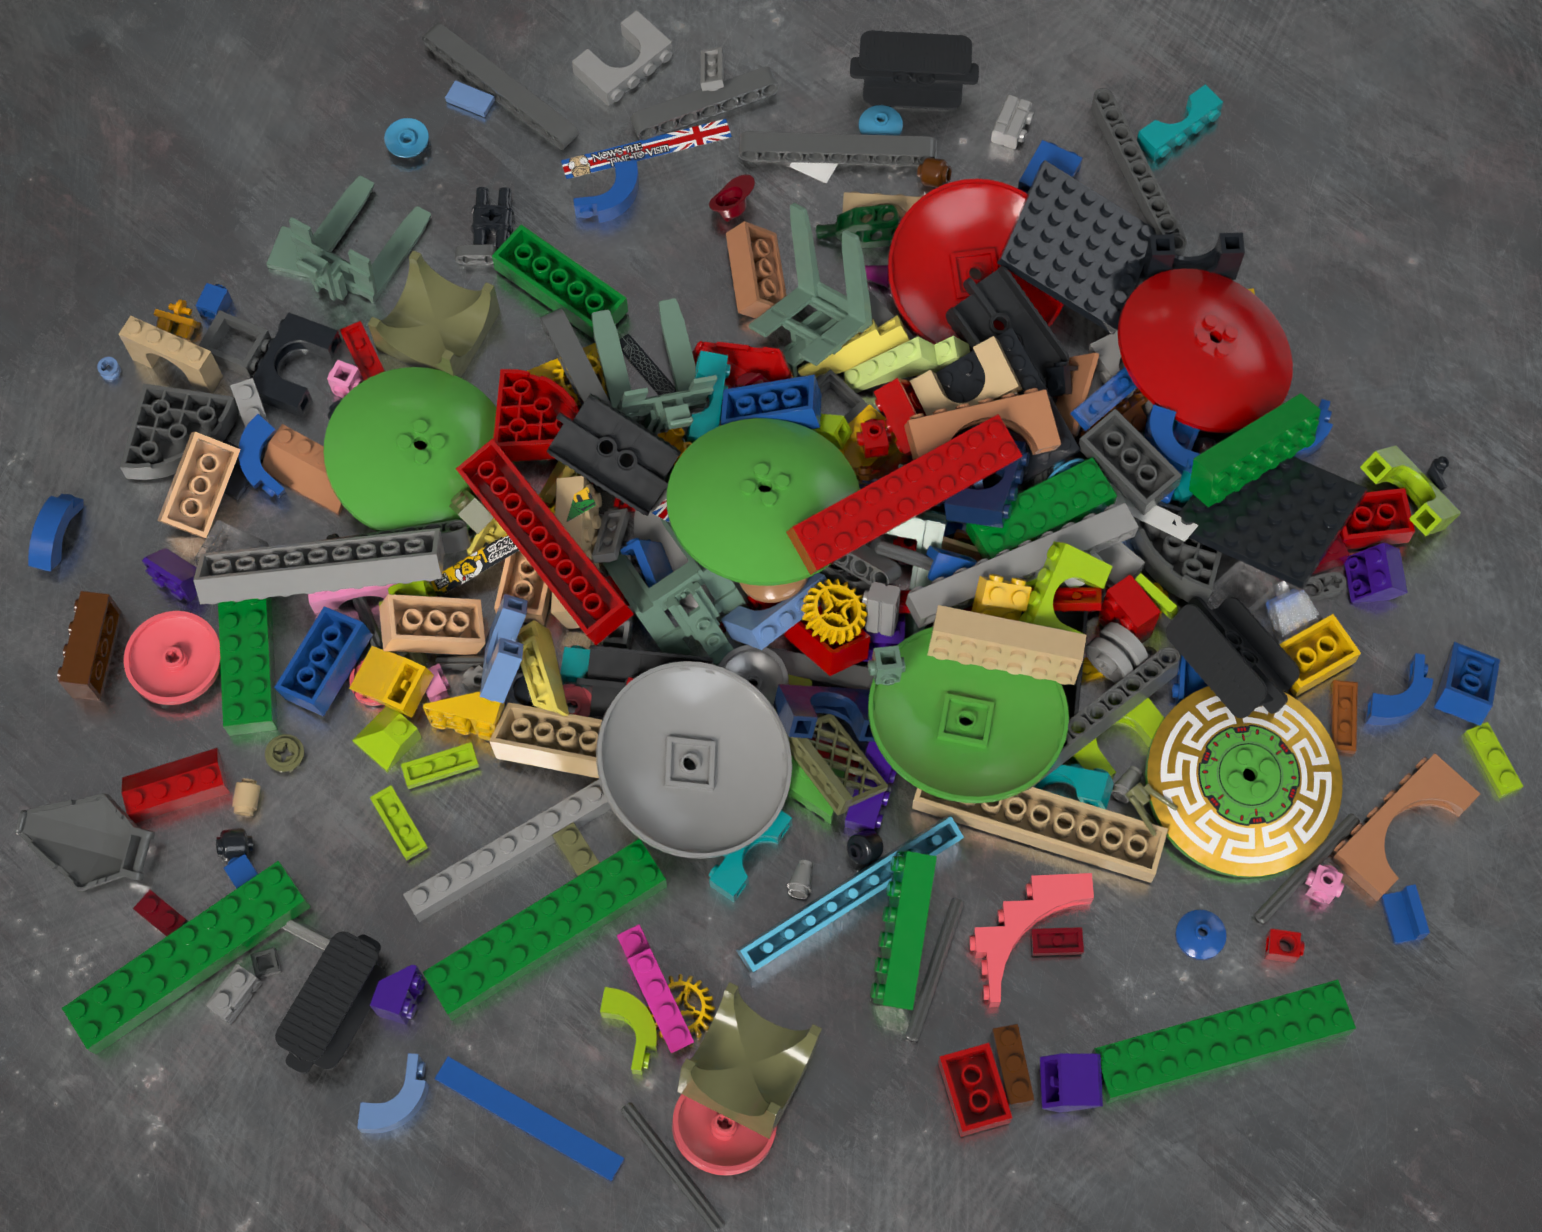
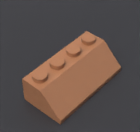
(755, 268)
(1080, 383)
(300, 466)

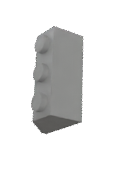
(1123, 562)

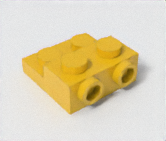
(1001, 597)

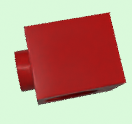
(1273, 950)

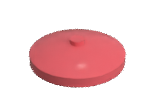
(172, 657)
(716, 1141)

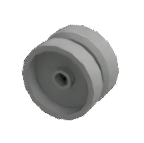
(1115, 652)

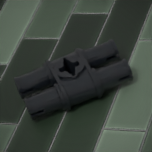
(484, 213)

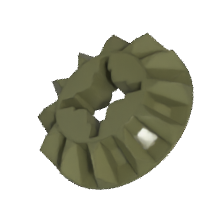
(279, 745)

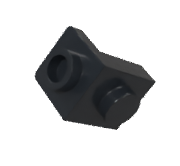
(1059, 379)

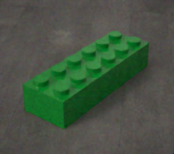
(556, 279)
(1254, 450)
(1047, 508)
(247, 666)
(903, 930)

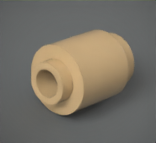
(246, 797)

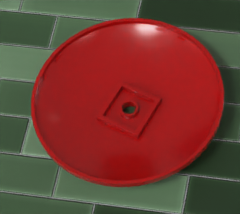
(942, 240)
(1178, 366)

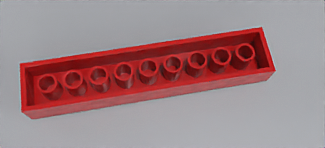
(903, 494)
(544, 542)

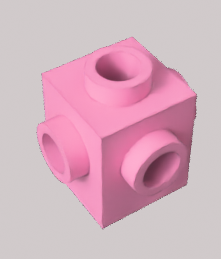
(344, 378)
(1319, 889)

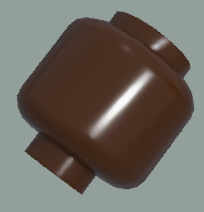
(934, 172)

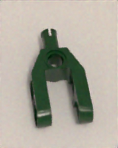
(852, 221)

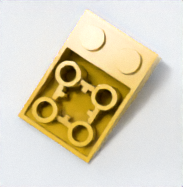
(392, 680)
(466, 714)

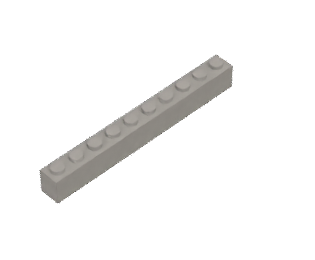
(1024, 562)
(505, 852)

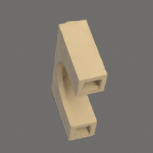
(149, 342)
(998, 380)

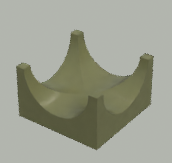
(436, 321)
(747, 1065)

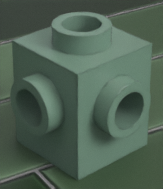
(886, 665)

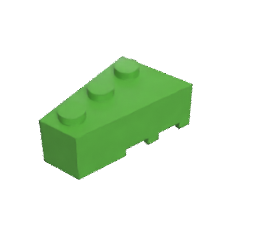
(806, 792)

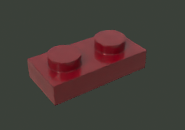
(159, 913)
(1057, 941)

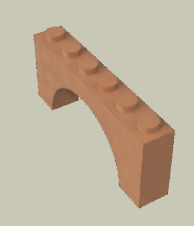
(1025, 414)
(1364, 853)

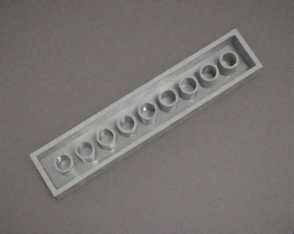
(319, 566)

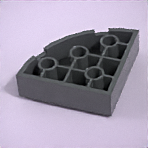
(164, 425)
(1177, 565)

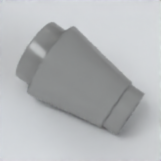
(1126, 783)
(801, 880)

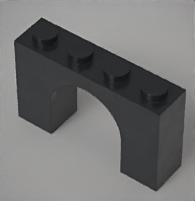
(1222, 259)
(292, 336)

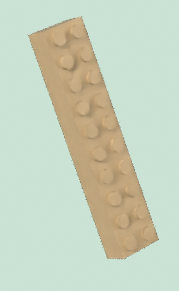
(1061, 828)

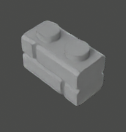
(1012, 121)
(882, 608)
(233, 994)

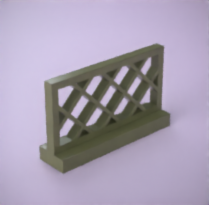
(819, 769)

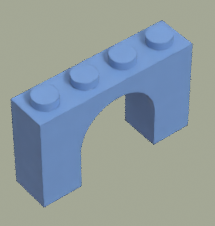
(764, 626)
(501, 650)

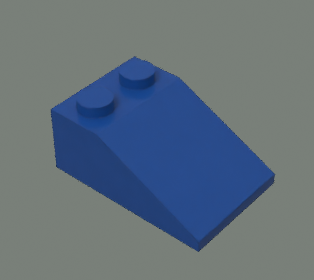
(1468, 684)

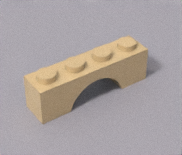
(857, 199)

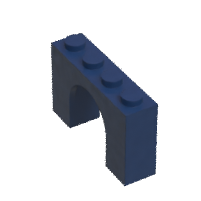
(993, 504)
(799, 704)

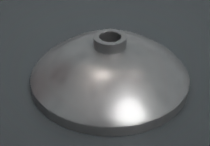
(758, 665)

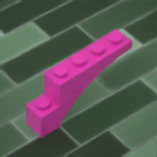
(655, 988)

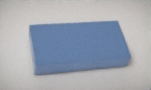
(470, 98)

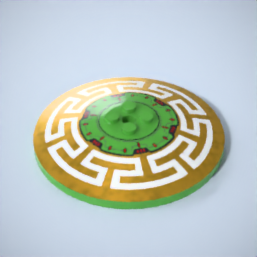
(1220, 815)

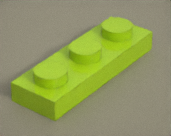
(1493, 760)
(439, 765)
(398, 822)

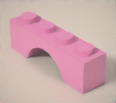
(335, 599)

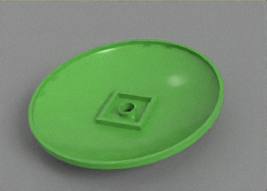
(373, 450)
(733, 524)
(1005, 750)

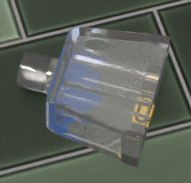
(1290, 611)

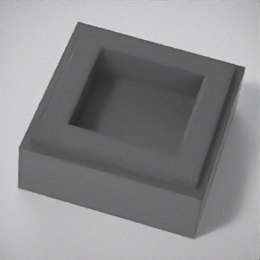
(266, 963)

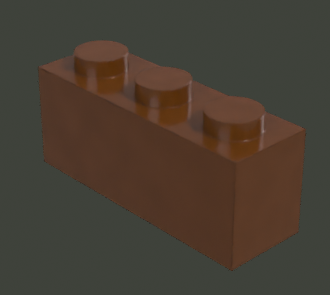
(1012, 1066)

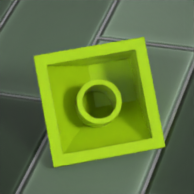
(387, 738)

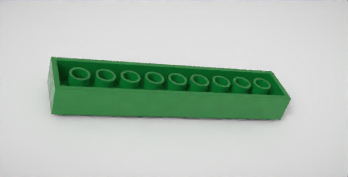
(545, 929)
(185, 958)
(1224, 1041)

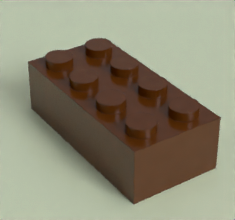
(89, 645)

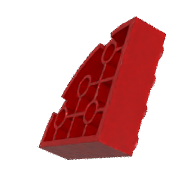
(528, 414)

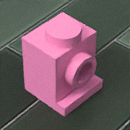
(438, 686)

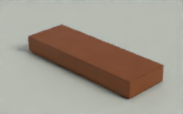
(1344, 715)

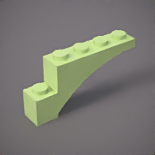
(905, 361)

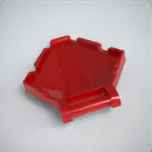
(747, 359)

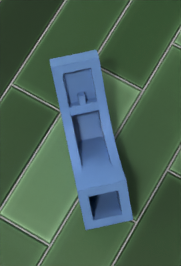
(400, 1109)

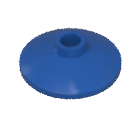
(1192, 942)

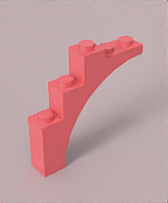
(1047, 896)

